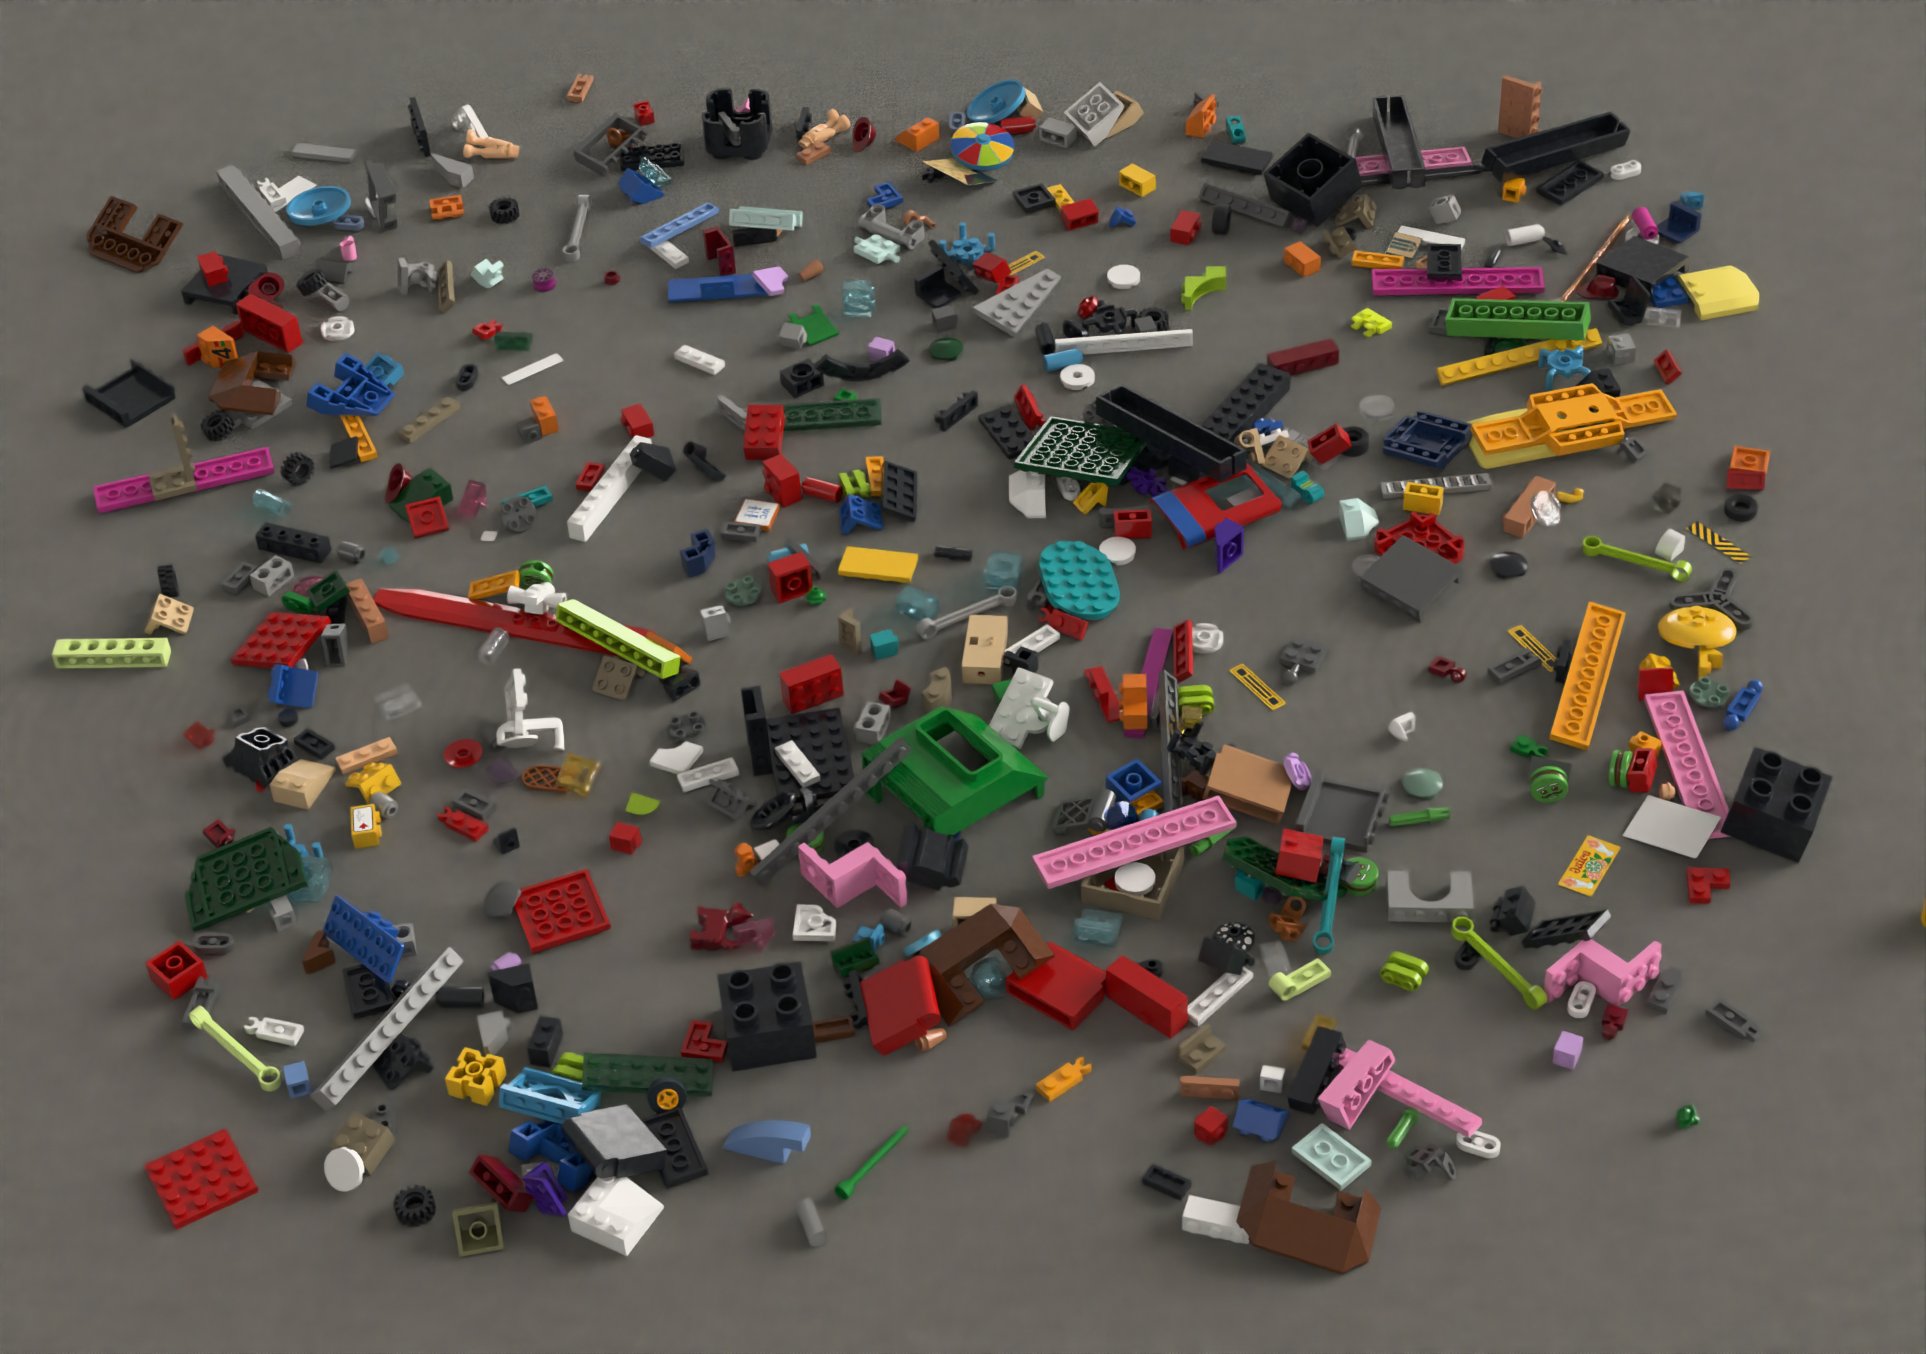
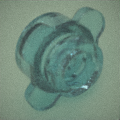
(389, 555)

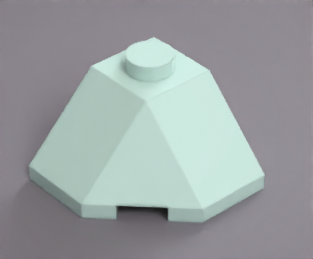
(1356, 518)

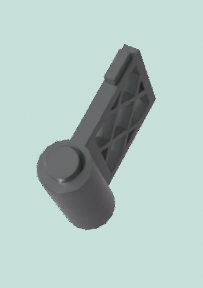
(1095, 813)

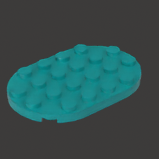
(1078, 580)

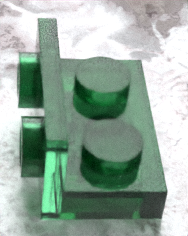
(513, 340)

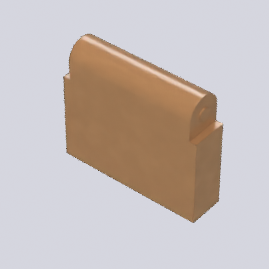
(1249, 784)

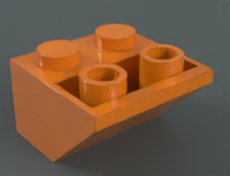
(1202, 117)

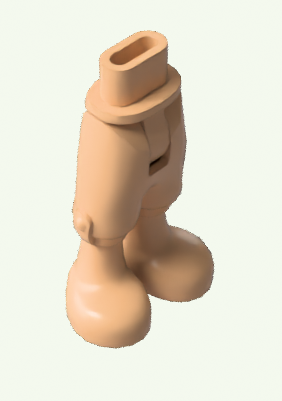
(825, 131)
(493, 147)

